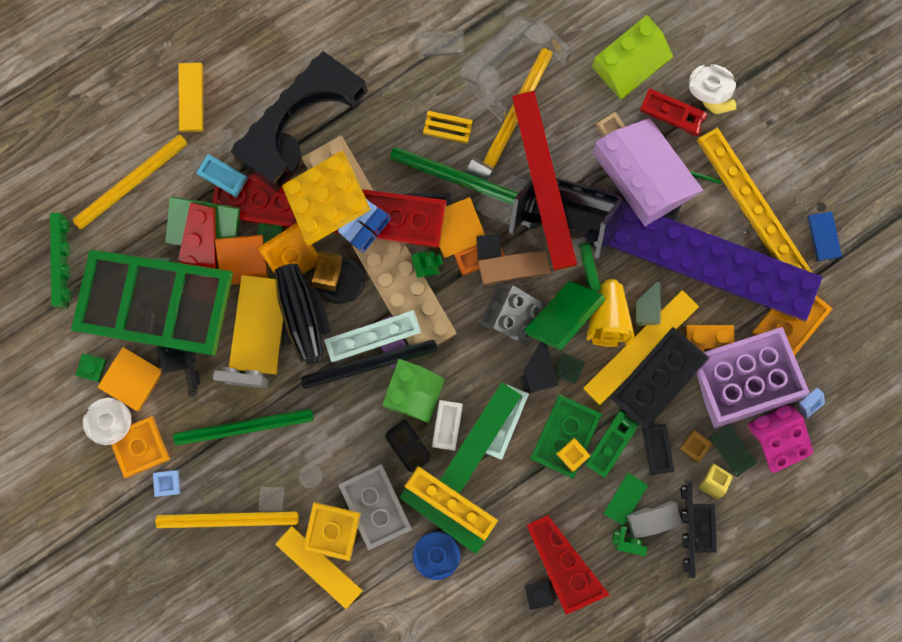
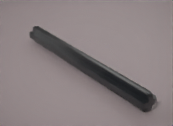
(369, 364)

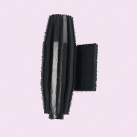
(302, 313)

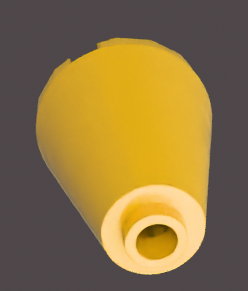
(612, 319)

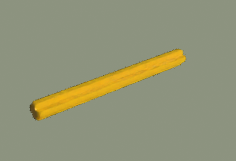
(511, 120)
(129, 182)
(227, 519)

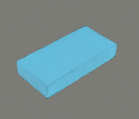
(222, 175)

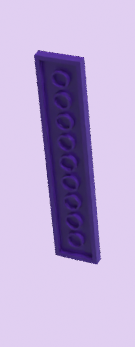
(717, 263)

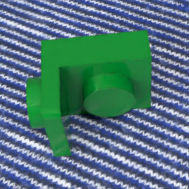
(631, 546)

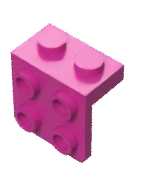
(782, 437)

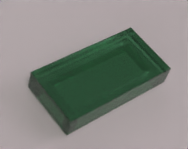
(733, 450)

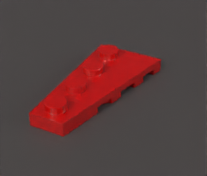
(568, 573)

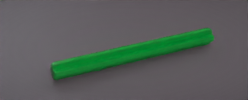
(453, 175)
(243, 427)

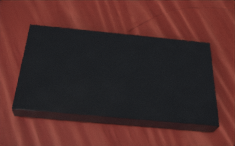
(659, 378)

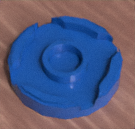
(436, 555)

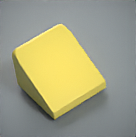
(716, 482)

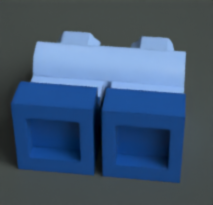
(360, 235)

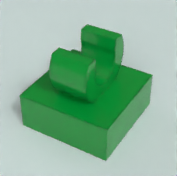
(426, 264)

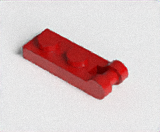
(673, 112)

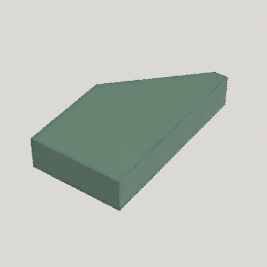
(649, 307)

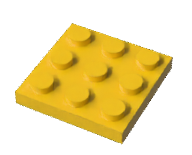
(326, 197)

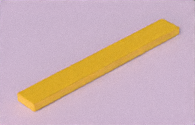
(750, 199)

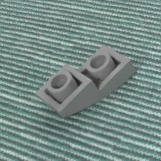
(655, 520)

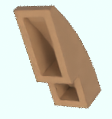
(513, 268)

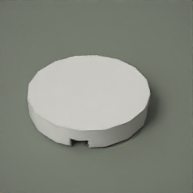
(712, 84)
(107, 421)

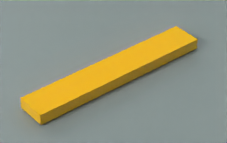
(633, 354)

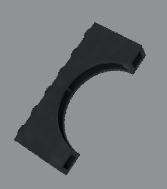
(320, 82)

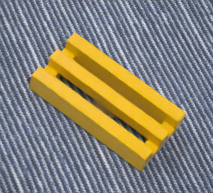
(448, 118)

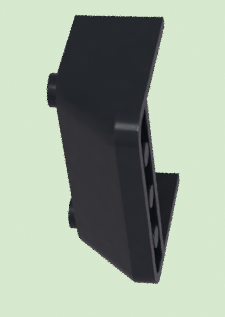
(585, 210)

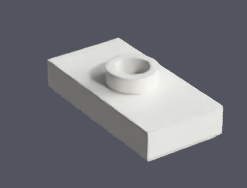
(447, 425)

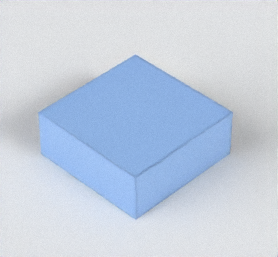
(812, 403)
(166, 483)

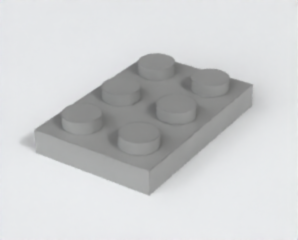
(379, 506)

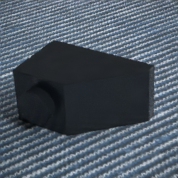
(539, 371)

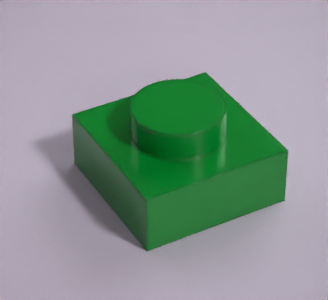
(91, 367)

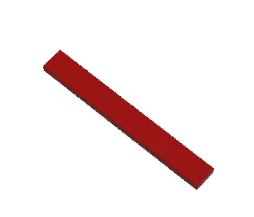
(544, 181)

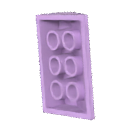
(646, 170)
(750, 378)

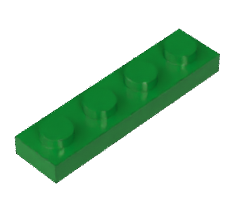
(58, 254)

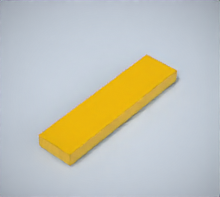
(451, 503)
(319, 568)

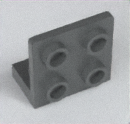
(511, 313)

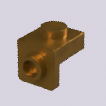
(327, 271)

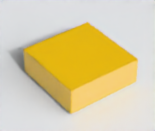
(573, 454)

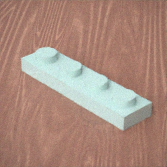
(372, 336)

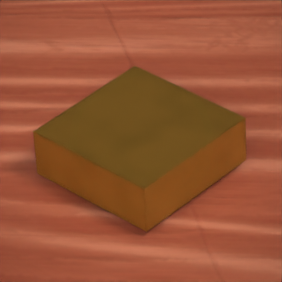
(695, 446)

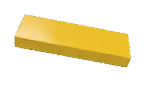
(191, 97)

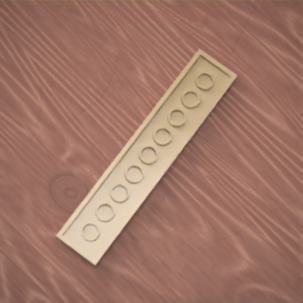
(392, 267)

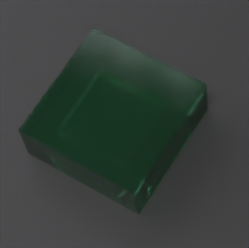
(569, 368)

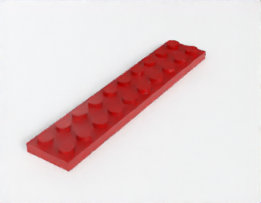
(413, 217)

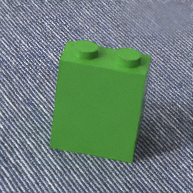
(413, 391)

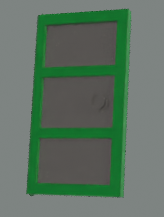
(152, 302)

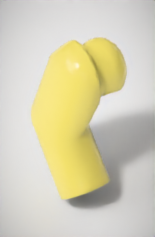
(727, 106)

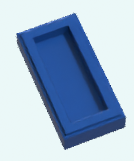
(824, 236)

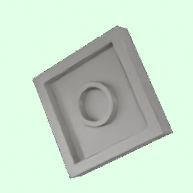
(234, 377)

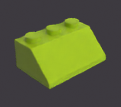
(633, 57)

